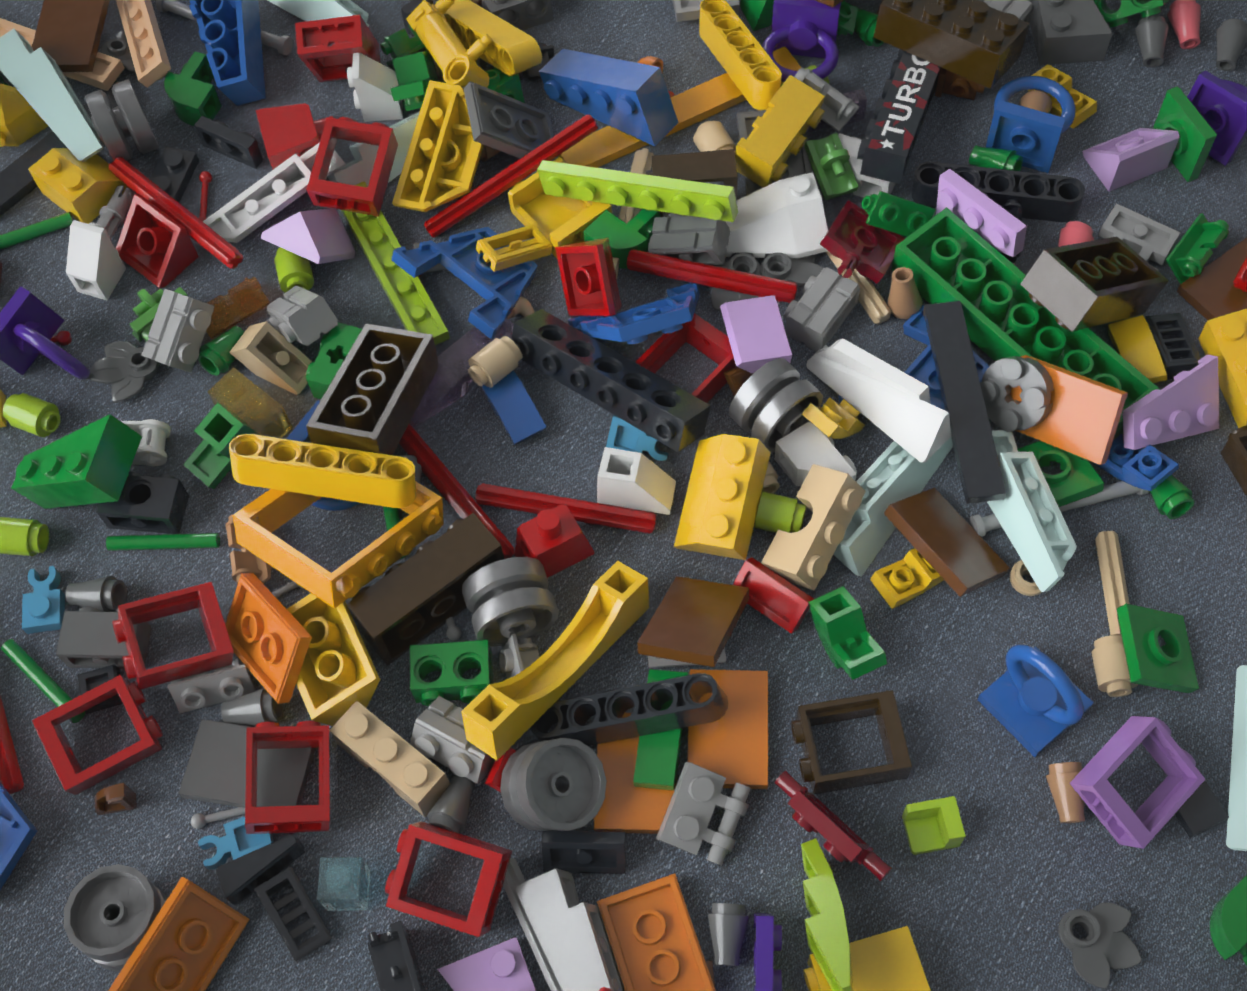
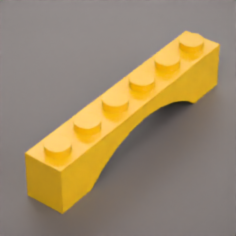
(512, 706)

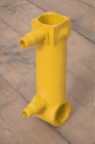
(445, 47)

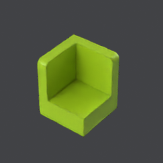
(933, 825)

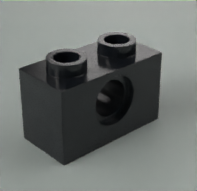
(159, 514)

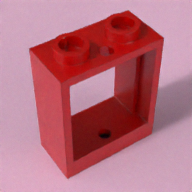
(346, 34)
(348, 196)
(703, 338)
(163, 605)
(61, 753)
(287, 818)
(487, 890)

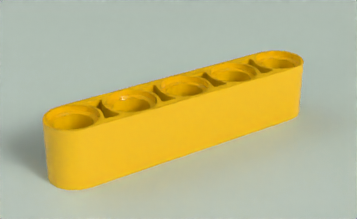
(510, 48)
(739, 53)
(323, 470)

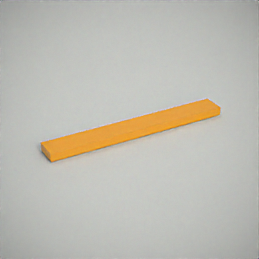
(690, 107)

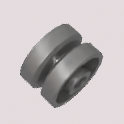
(120, 122)
(773, 402)
(510, 600)
(553, 785)
(111, 914)

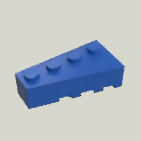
(233, 46)
(613, 92)

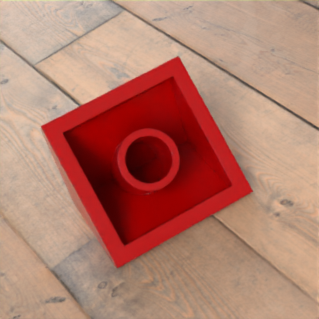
(154, 243)
(589, 278)

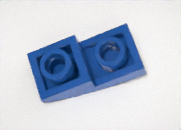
(514, 408)
(1138, 467)

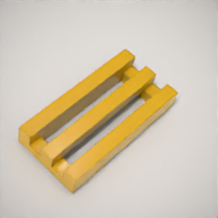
(517, 251)

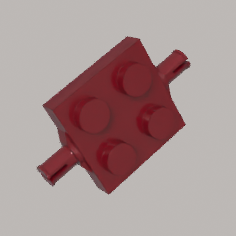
(860, 244)
(841, 839)

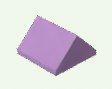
(1131, 156)
(313, 235)
(755, 332)

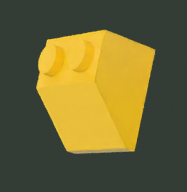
(75, 184)

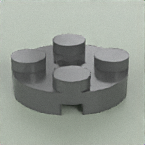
(1035, 393)

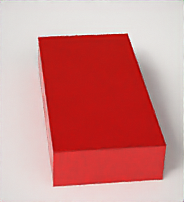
(773, 595)

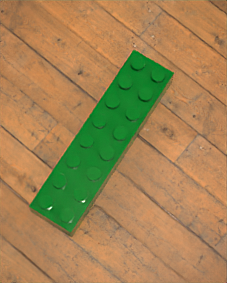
(1000, 317)

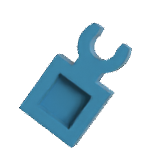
(629, 438)
(46, 605)
(234, 844)

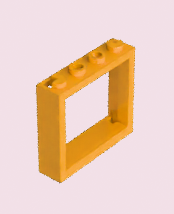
(333, 588)

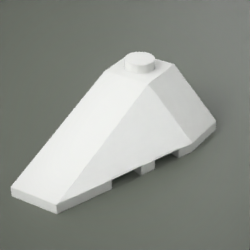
(780, 219)

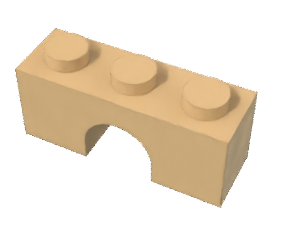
(805, 554)
(391, 756)

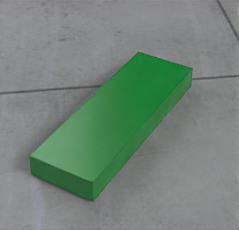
(659, 751)

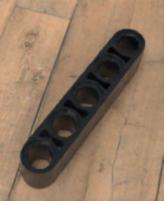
(1041, 195)
(646, 716)

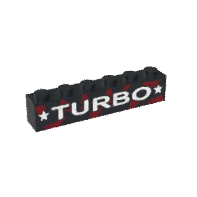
(898, 118)

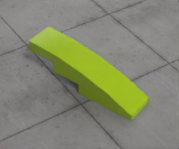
(827, 925)

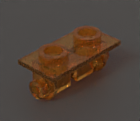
(236, 306)

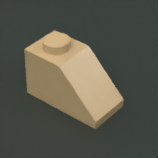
(272, 357)

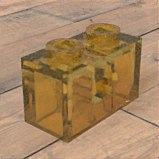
(251, 404)

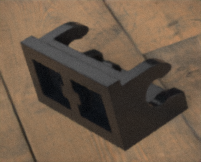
(395, 960)

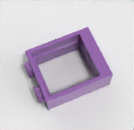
(1109, 807)

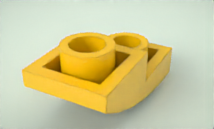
(1084, 105)
(1137, 346)
(834, 418)
(905, 579)

